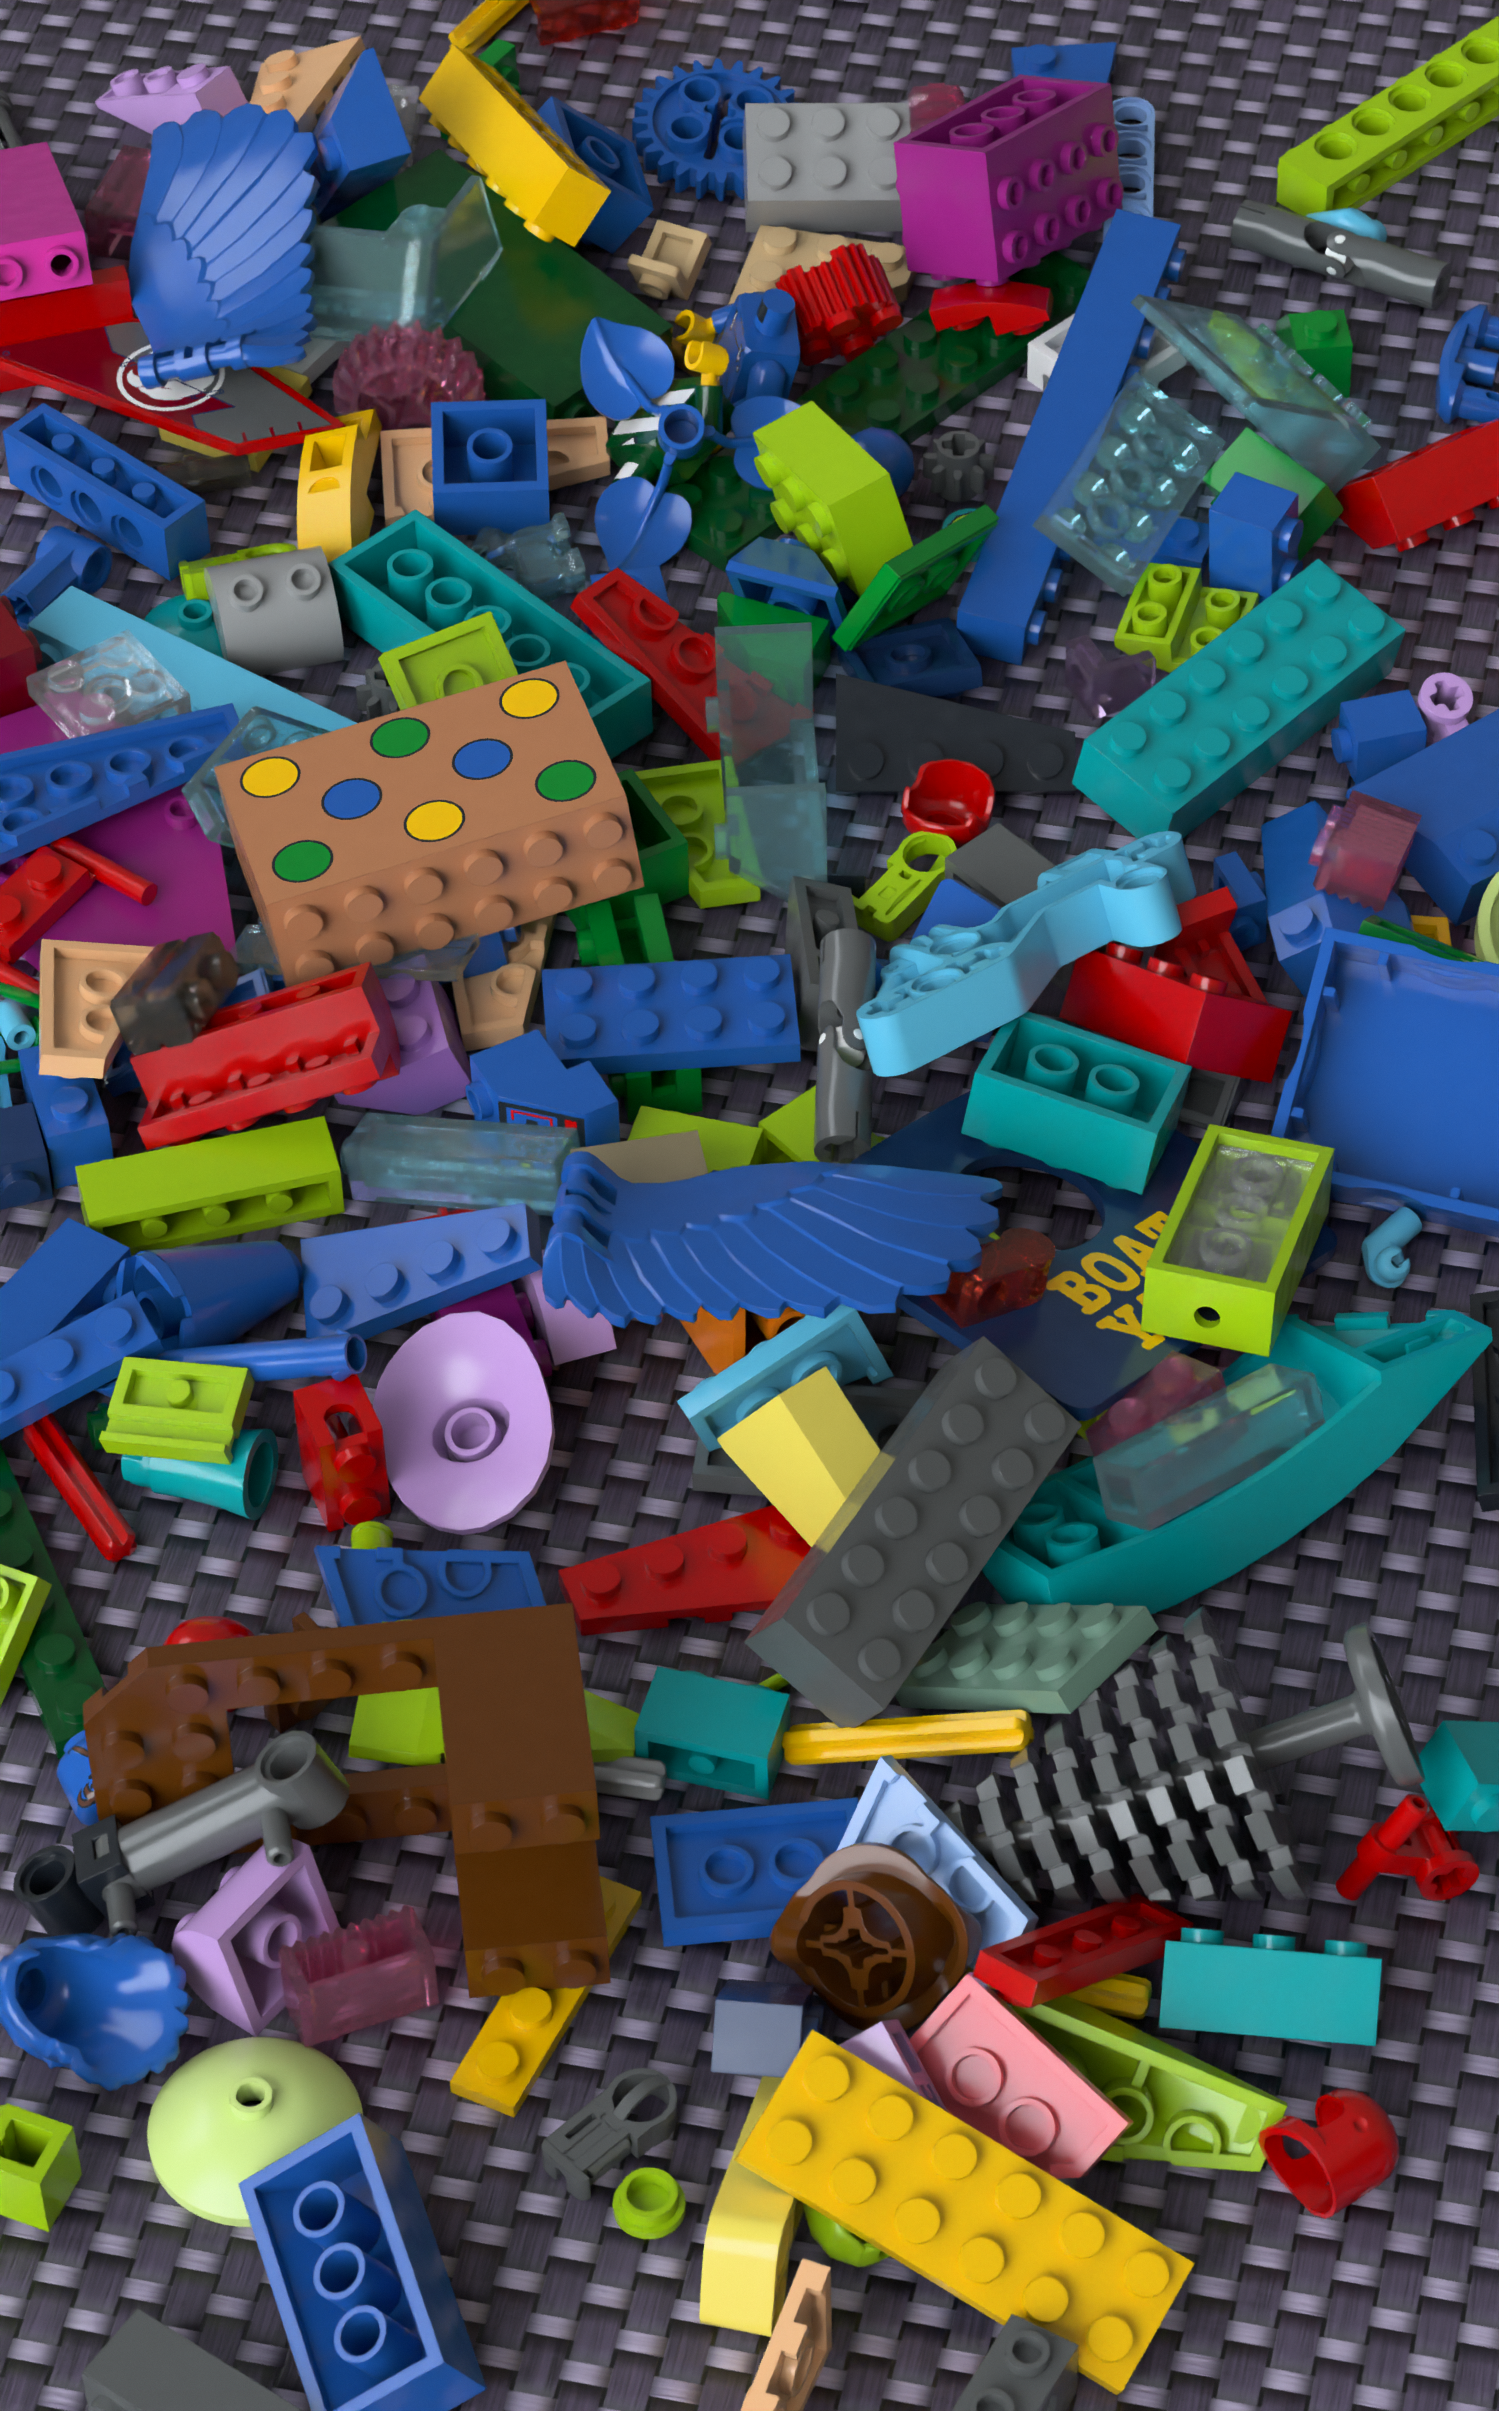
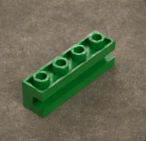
(638, 942)

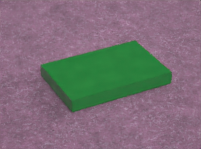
(916, 578)

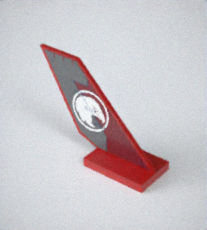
(91, 347)

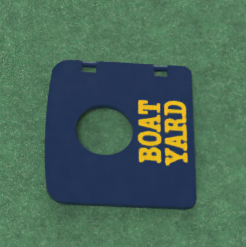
(1086, 1329)

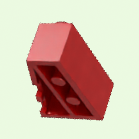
(1175, 1014)

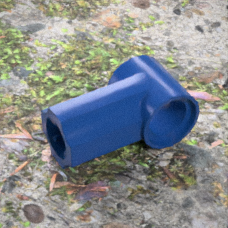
(60, 562)

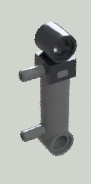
(122, 1864)

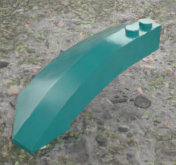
(1374, 1391)

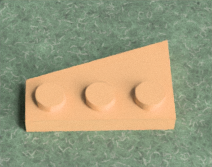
(501, 1002)
(74, 1005)

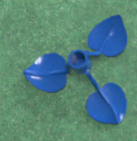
(621, 373)

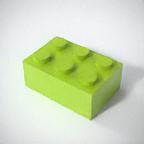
(831, 495)

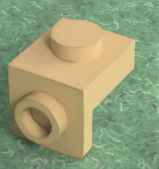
(670, 261)

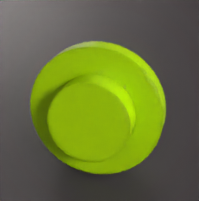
(649, 2204)

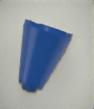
(210, 1290)

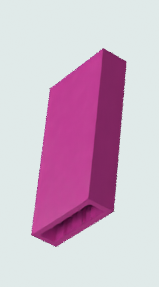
(39, 227)

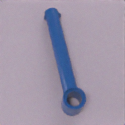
(278, 1359)

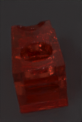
(1009, 1278)

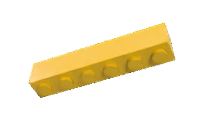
(513, 148)

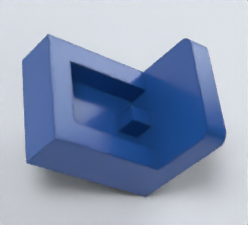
(1250, 896)

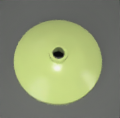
(210, 2142)

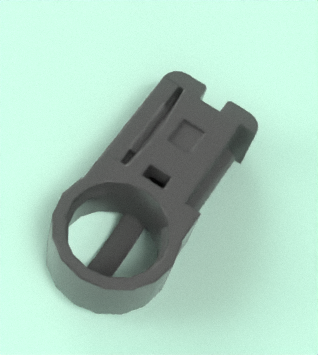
(603, 2135)

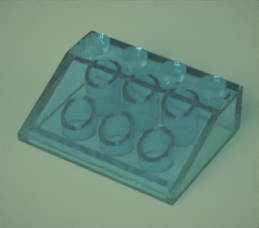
(1269, 387)

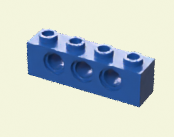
(106, 491)

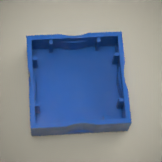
(1401, 1080)

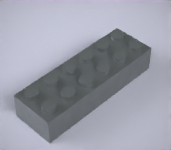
(913, 1535)

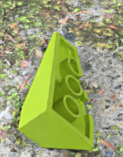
(1177, 2102)

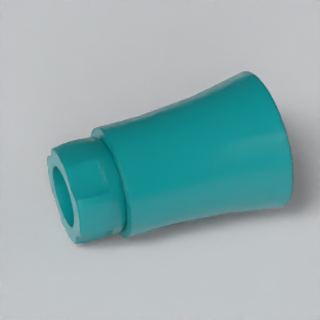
(238, 1488)

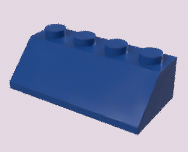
(357, 139)
(360, 2276)

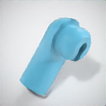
(1353, 221)
(16, 1024)
(1383, 1248)

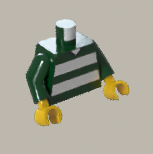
(635, 440)

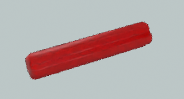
(80, 1488)

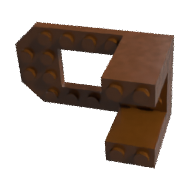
(510, 1786)

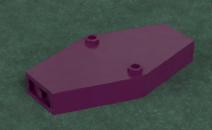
(153, 840)

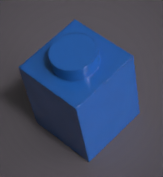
(1377, 733)

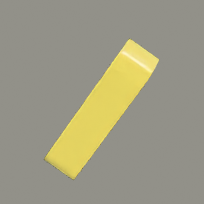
(748, 2242)

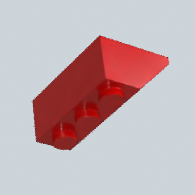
(1425, 489)

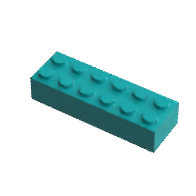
(425, 580)
(1238, 705)

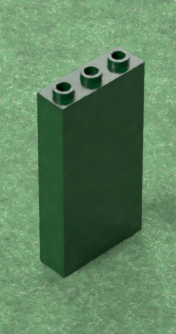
(529, 305)

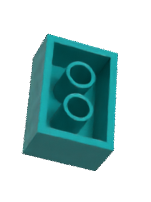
(1076, 1100)

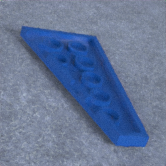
(91, 777)

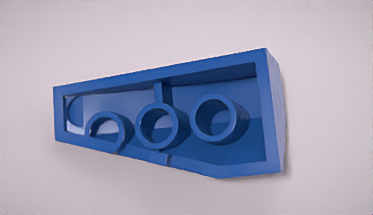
(1294, 906)

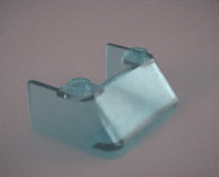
(405, 273)
(768, 756)

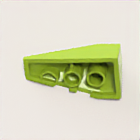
(408, 1728)

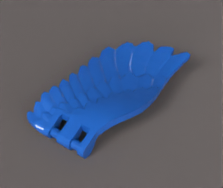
(224, 245)
(761, 1239)

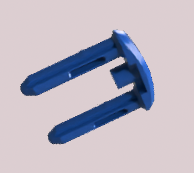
(1466, 362)

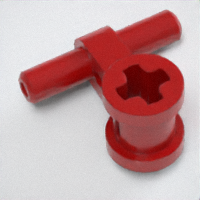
(1411, 1845)

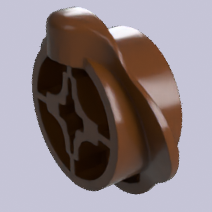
(891, 1925)

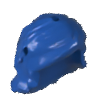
(95, 2005)

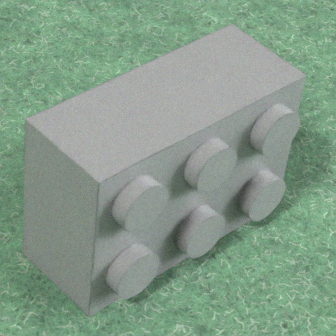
(823, 166)

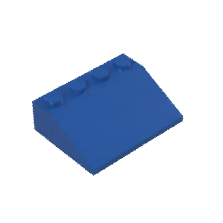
(1458, 797)

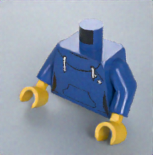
(760, 341)

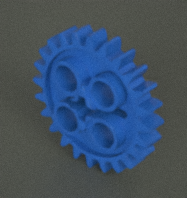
(683, 117)

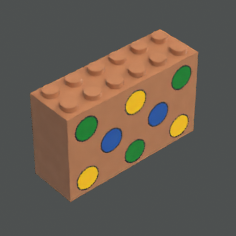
(430, 825)

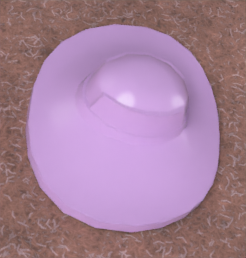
(465, 1423)

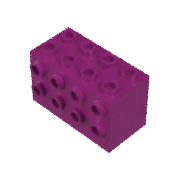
(1008, 178)

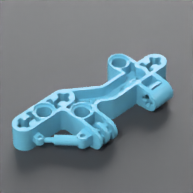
(983, 976)

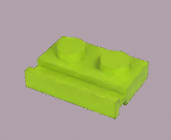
(177, 1410)

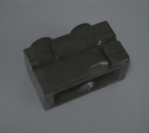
(174, 993)

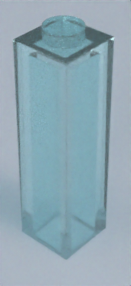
(456, 1162)
(1208, 1446)

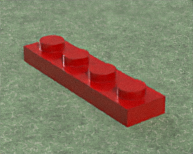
(1078, 1951)

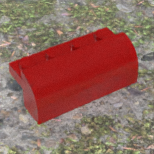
(270, 1058)

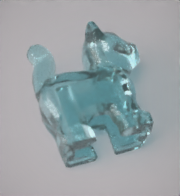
(537, 555)

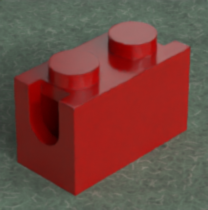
(342, 1470)

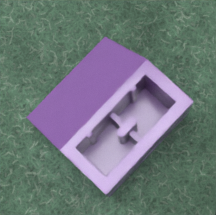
(431, 1052)

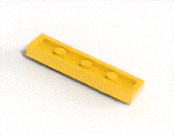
(530, 2025)

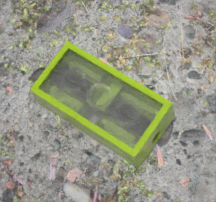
(1237, 1240)

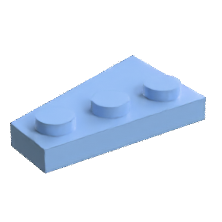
(905, 1817)

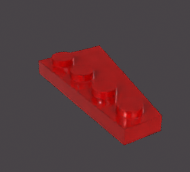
(655, 643)
(695, 1573)

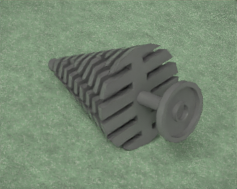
(1179, 1779)

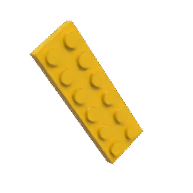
(963, 2209)

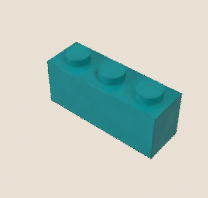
(1270, 1988)

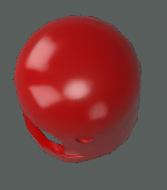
(1349, 2149)

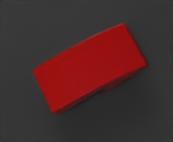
(1010, 307)

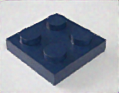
(916, 658)

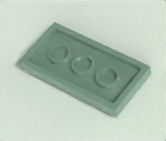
(1025, 1656)

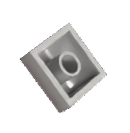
(276, 611)

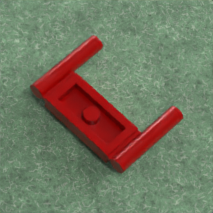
(46, 889)

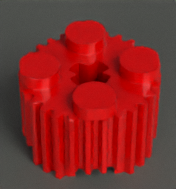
(841, 304)

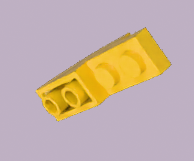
(335, 483)

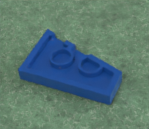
(417, 1584)

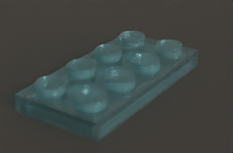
(1129, 484)

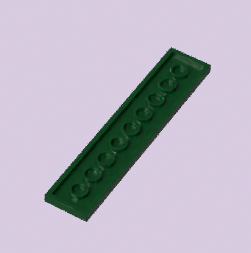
(897, 385)

